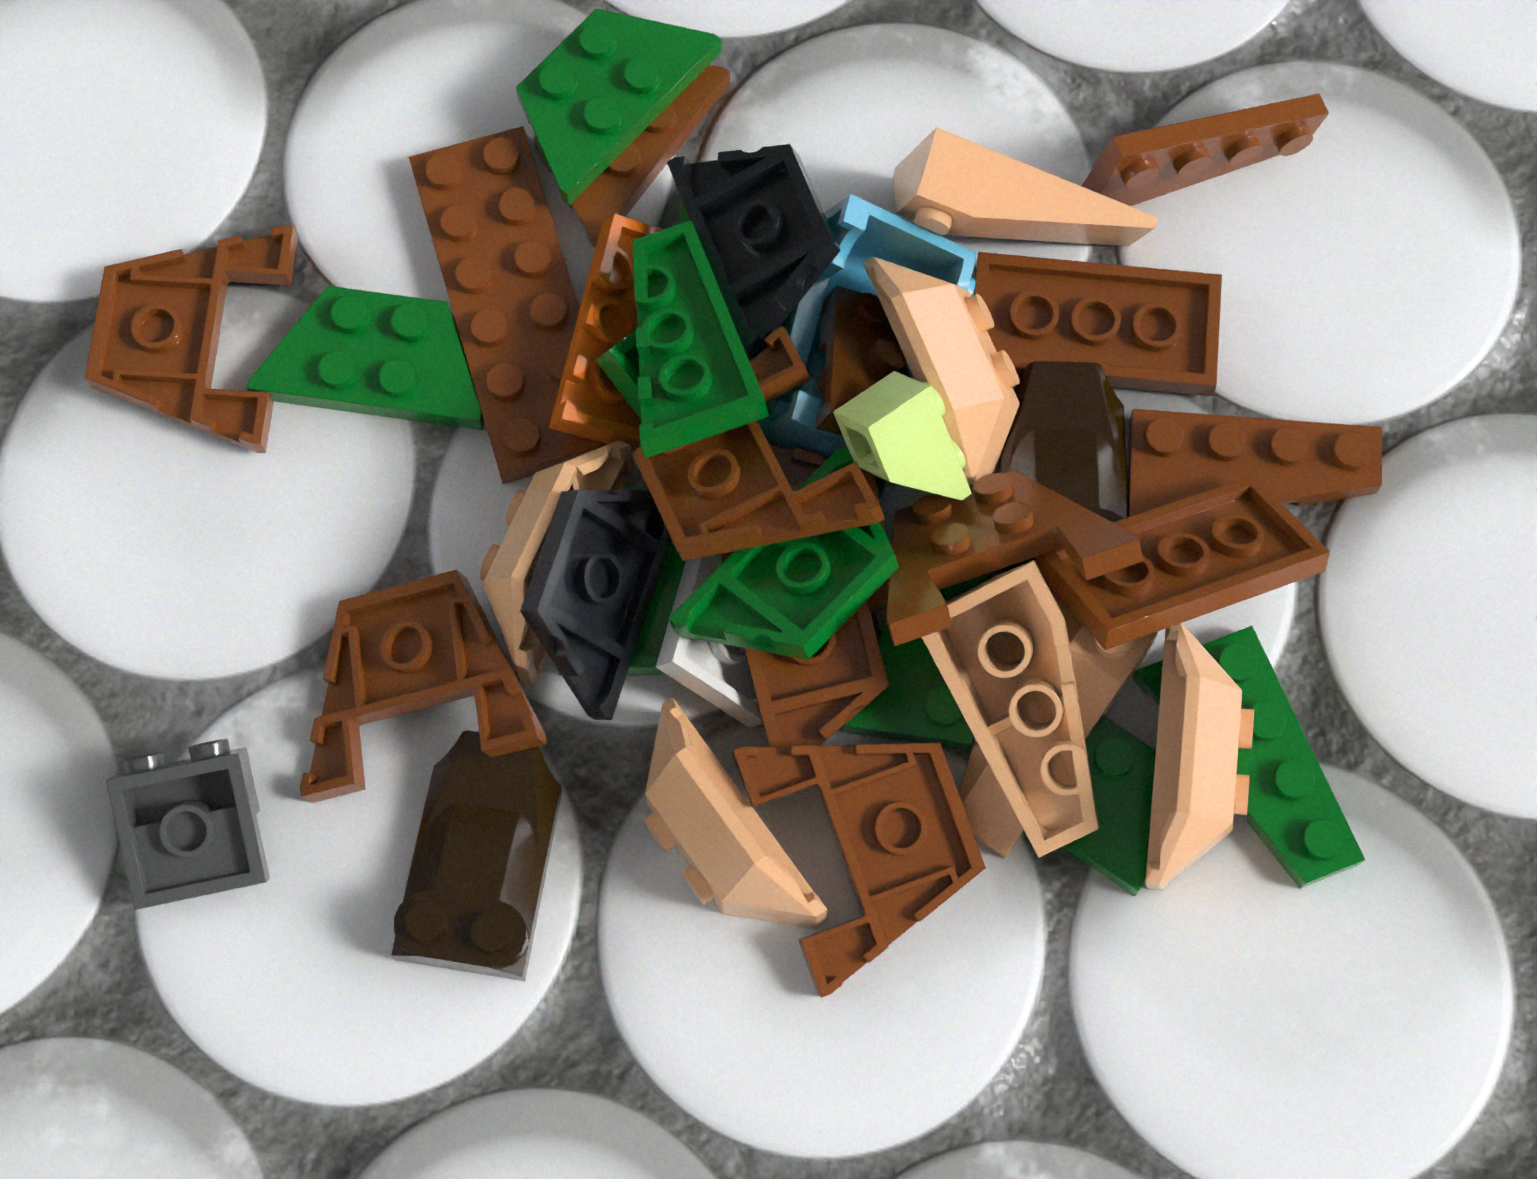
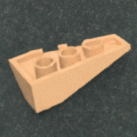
(981, 193)
(1099, 681)
(1019, 696)

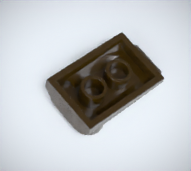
(1070, 437)
(479, 862)

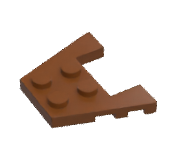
(162, 332)
(732, 491)
(996, 526)
(405, 654)
(895, 830)

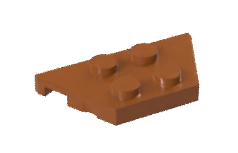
(642, 161)
(814, 698)

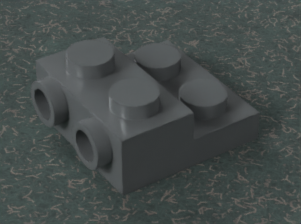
(188, 824)

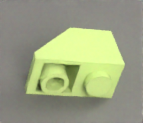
(902, 438)

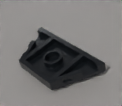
(757, 232)
(596, 589)

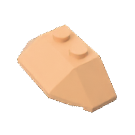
(950, 349)
(510, 566)
(1195, 758)
(720, 833)

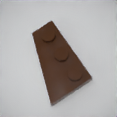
(857, 350)

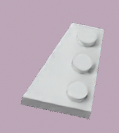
(706, 667)

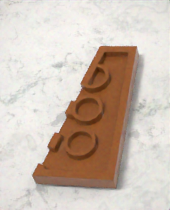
(1193, 151)
(1295, 460)

